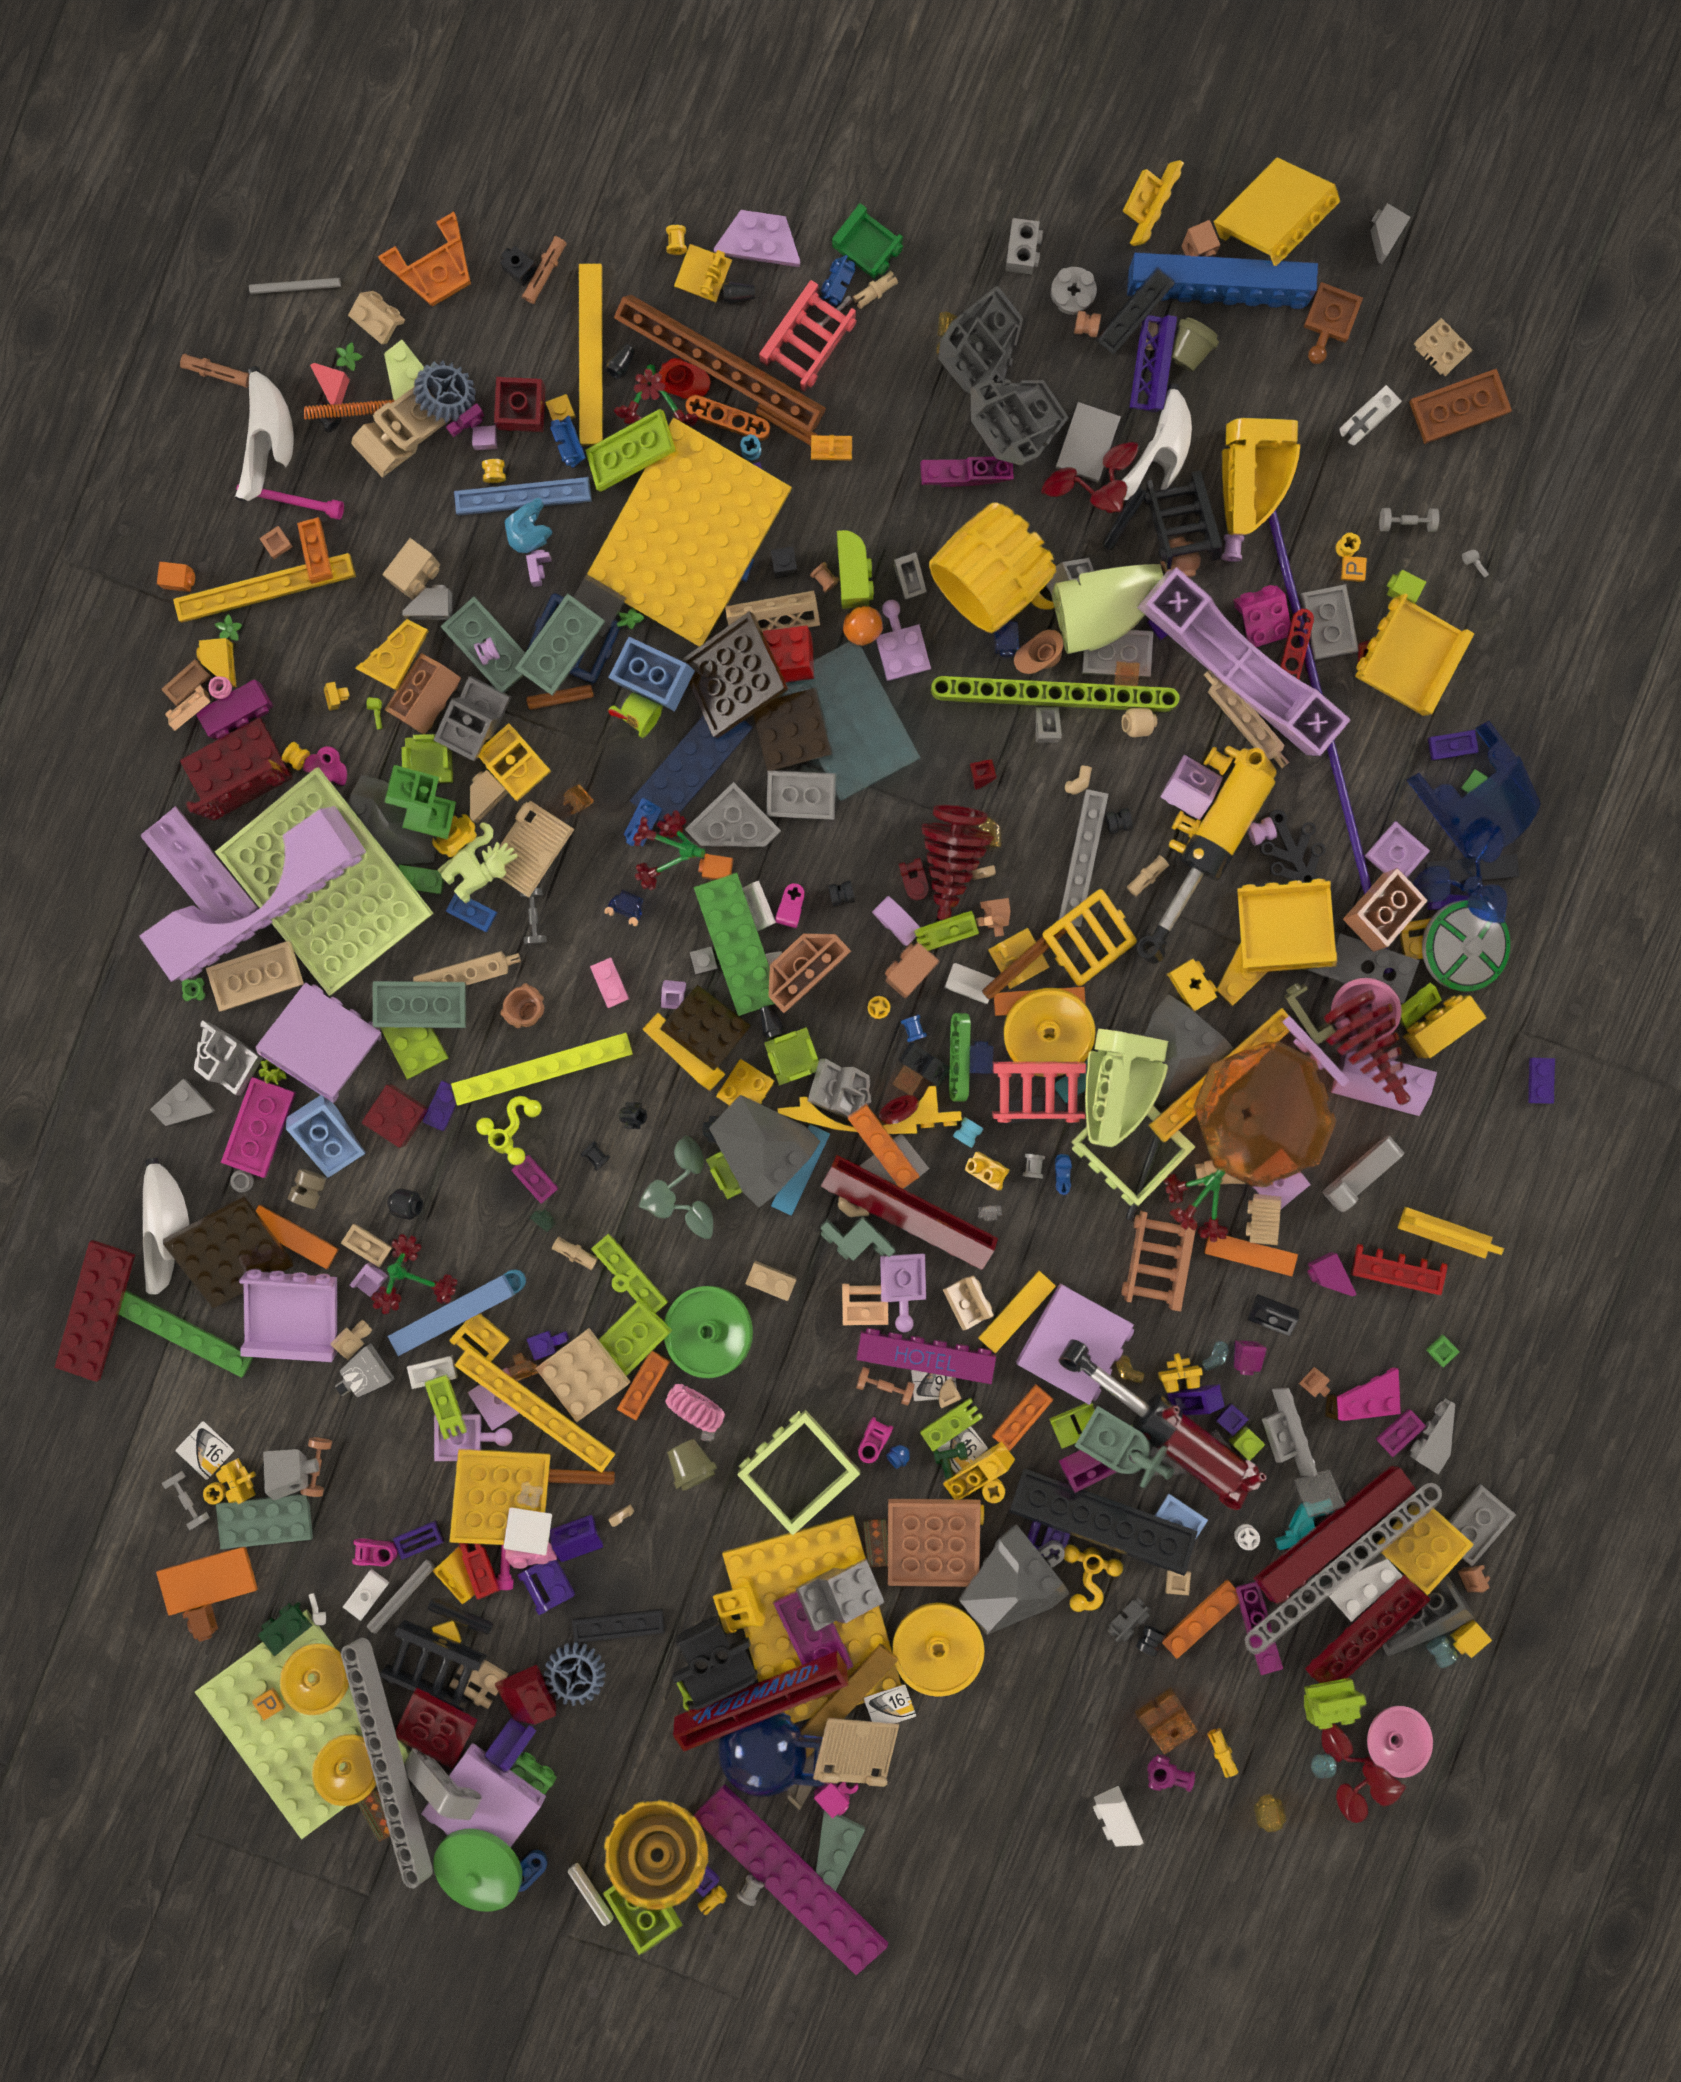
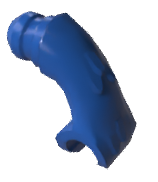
(1063, 1169)

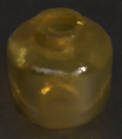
(1270, 1813)

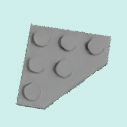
(733, 822)

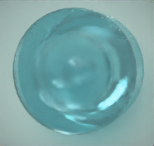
(1323, 1766)

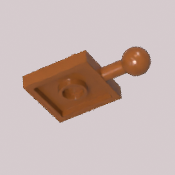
(1331, 316)

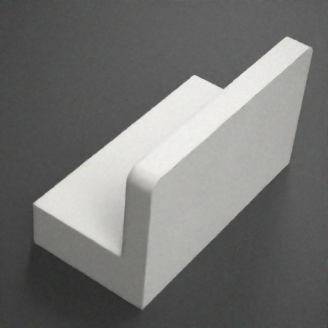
(968, 982)

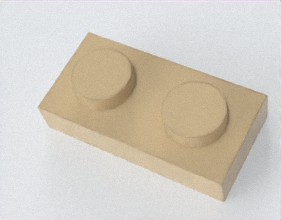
(366, 1245)

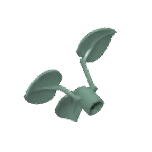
(660, 1200)

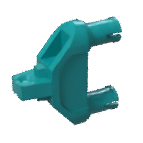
(1298, 1528)

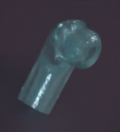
(1218, 1356)

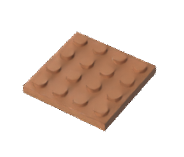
(933, 1542)

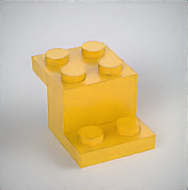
(513, 762)

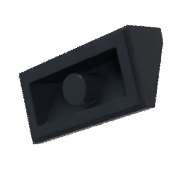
(1273, 1315)

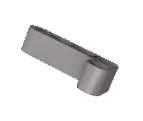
(1362, 1173)
(439, 1788)

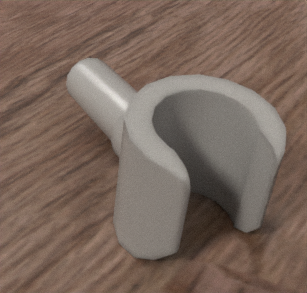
(1473, 557)

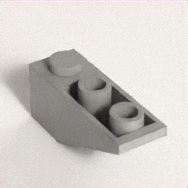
(1436, 1442)

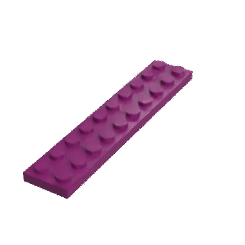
(790, 1879)

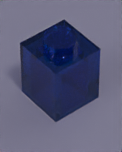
(1007, 639)
(981, 1058)

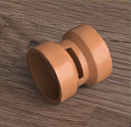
(1087, 324)

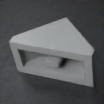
(909, 575)
(1048, 725)

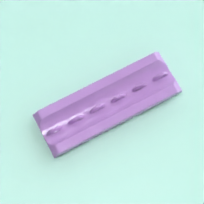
(197, 867)

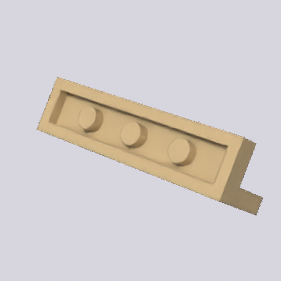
(776, 608)

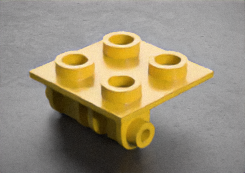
(703, 272)
(1012, 948)
(745, 1081)

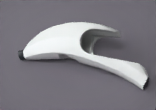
(271, 417)
(1168, 445)
(162, 1216)

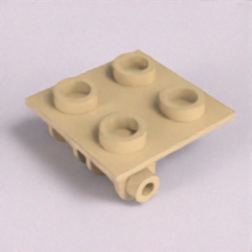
(1443, 346)

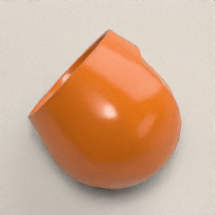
(863, 625)

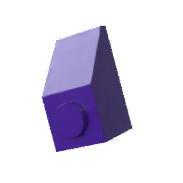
(1198, 1400)

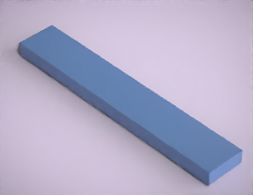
(516, 496)
(451, 1315)

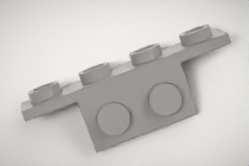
(1287, 1435)

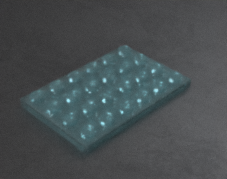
(860, 721)

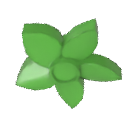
(347, 356)
(630, 618)
(228, 629)

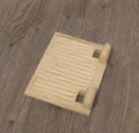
(535, 845)
(855, 1750)

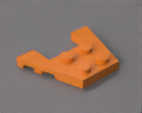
(437, 273)

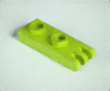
(947, 931)
(445, 1406)
(950, 1425)

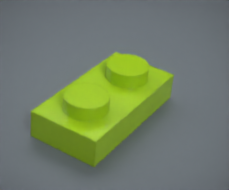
(1419, 1005)

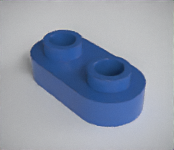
(531, 1870)

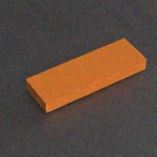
(315, 550)
(643, 1385)
(1022, 1417)

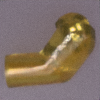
(1126, 1371)

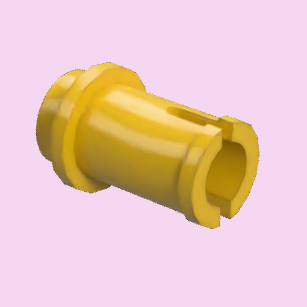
(712, 1900)

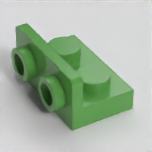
(533, 1773)

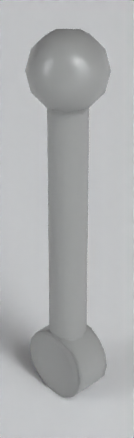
(846, 302)

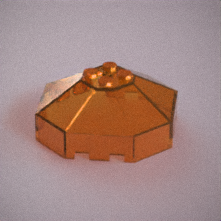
(1286, 1107)

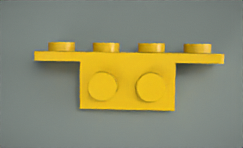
(1148, 199)

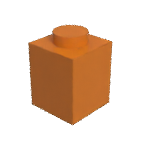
(175, 576)
(715, 866)

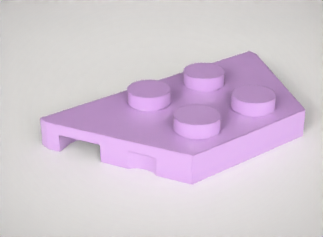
(759, 238)
(1306, 1044)

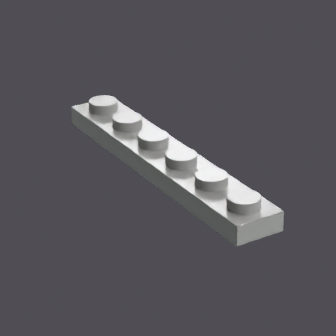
(1084, 852)

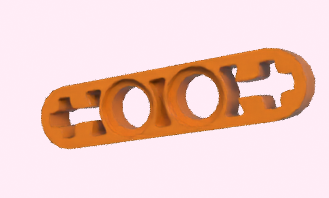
(729, 414)

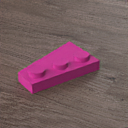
(1372, 1399)

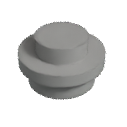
(242, 1181)

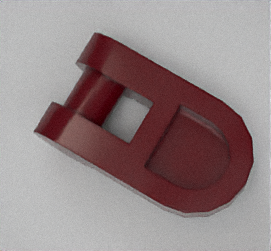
(917, 887)

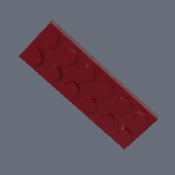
(94, 1310)
(1368, 1632)

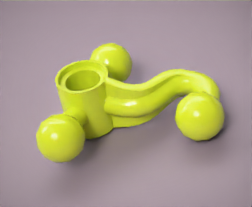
(486, 1127)

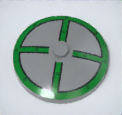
(1464, 949)

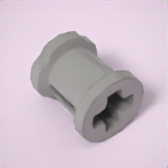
(1033, 1166)
(750, 1890)

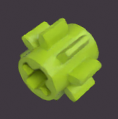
(273, 1075)

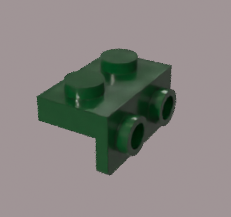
(285, 1629)

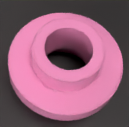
(218, 682)

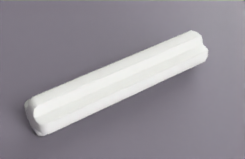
(590, 1894)

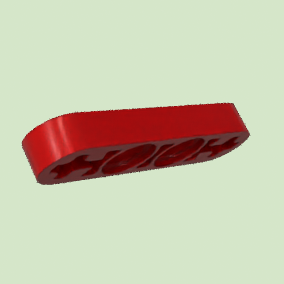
(1297, 653)

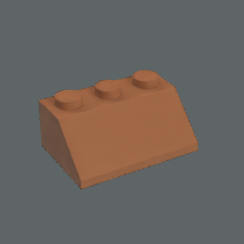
(423, 693)

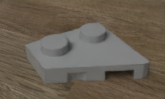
(181, 1104)

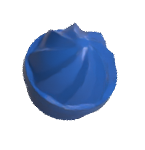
(898, 1456)

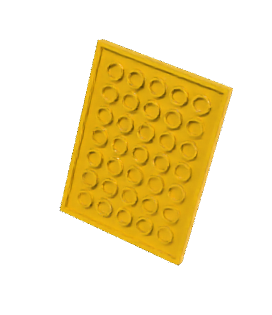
(689, 533)
(775, 1570)

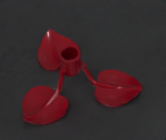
(1109, 496)
(1383, 1788)

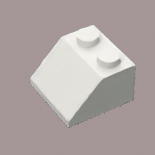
(1117, 1818)

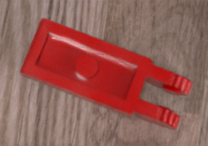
(479, 1570)

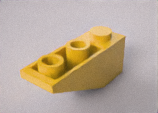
(980, 1471)

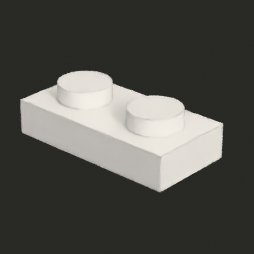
(431, 1369)

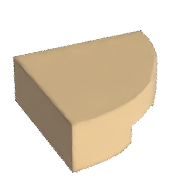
(983, 872)
(948, 1393)
(617, 1517)

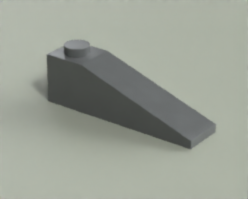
(1440, 1615)

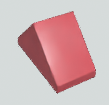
(332, 382)

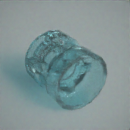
(1442, 1651)

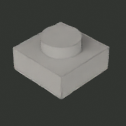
(703, 960)

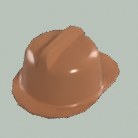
(1040, 652)

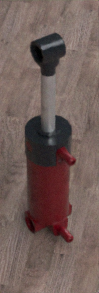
(1168, 1426)

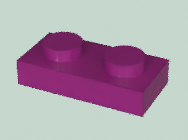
(535, 1179)
(1400, 1432)

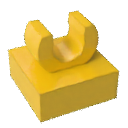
(335, 695)

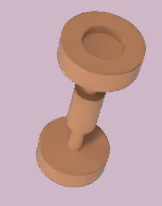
(886, 1386)
(318, 1443)

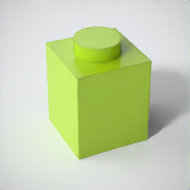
(1405, 583)
(1246, 1442)

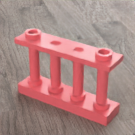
(798, 316)
(1049, 1071)

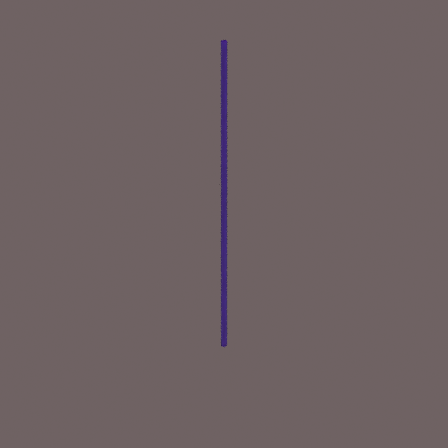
(1314, 681)

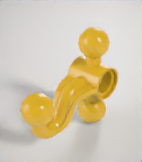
(1113, 1567)

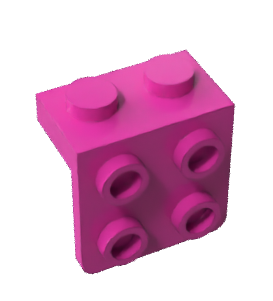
(1264, 615)

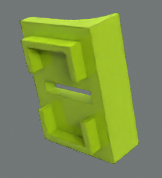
(1064, 1426)

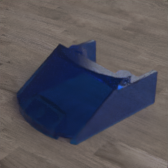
(1500, 800)

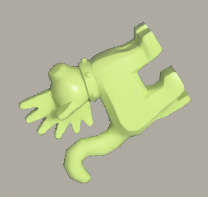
(474, 873)

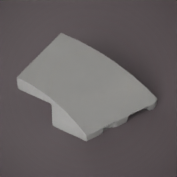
(225, 1059)
(839, 1088)

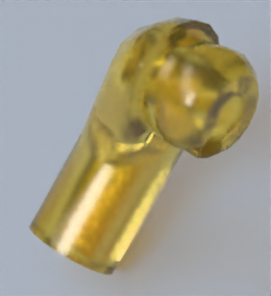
(995, 830)

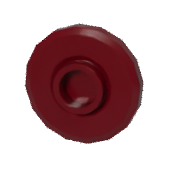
(898, 1109)

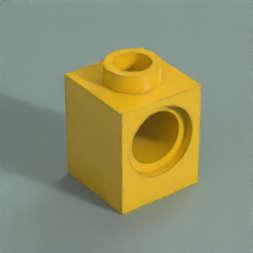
(1470, 1638)

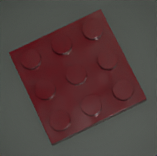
(435, 1728)

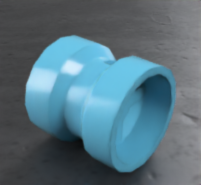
(968, 1132)

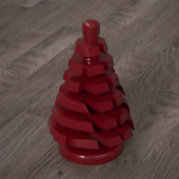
(953, 851)
(1367, 1037)

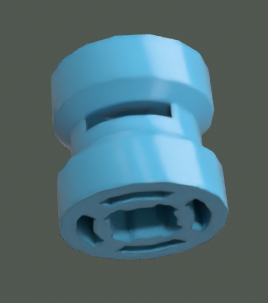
(512, 1277)

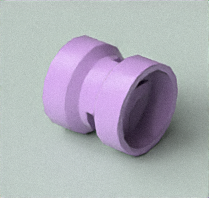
(1260, 831)

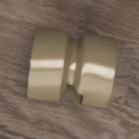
(307, 1180)

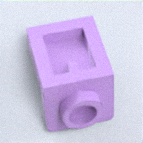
(535, 570)

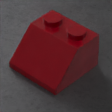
(527, 1696)

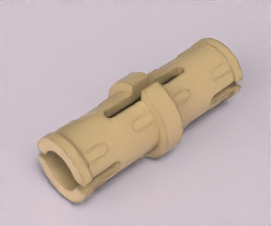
(875, 289)
(1147, 876)
(575, 1253)

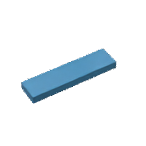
(790, 1194)

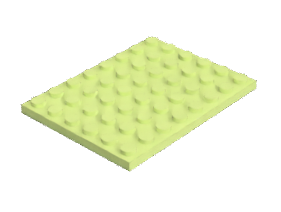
(349, 918)
(287, 1743)

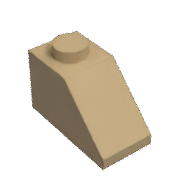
(484, 795)

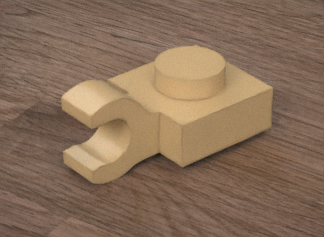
(349, 1341)

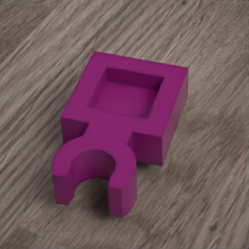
(471, 417)

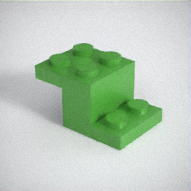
(417, 794)

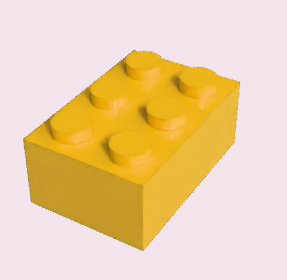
(1443, 1026)

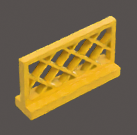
(1447, 1233)

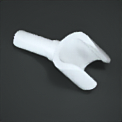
(318, 1618)

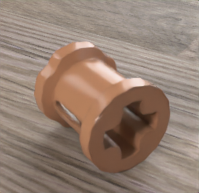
(825, 577)

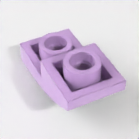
(896, 920)

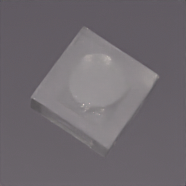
(989, 1212)

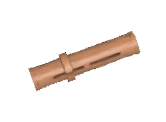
(533, 290)
(205, 367)

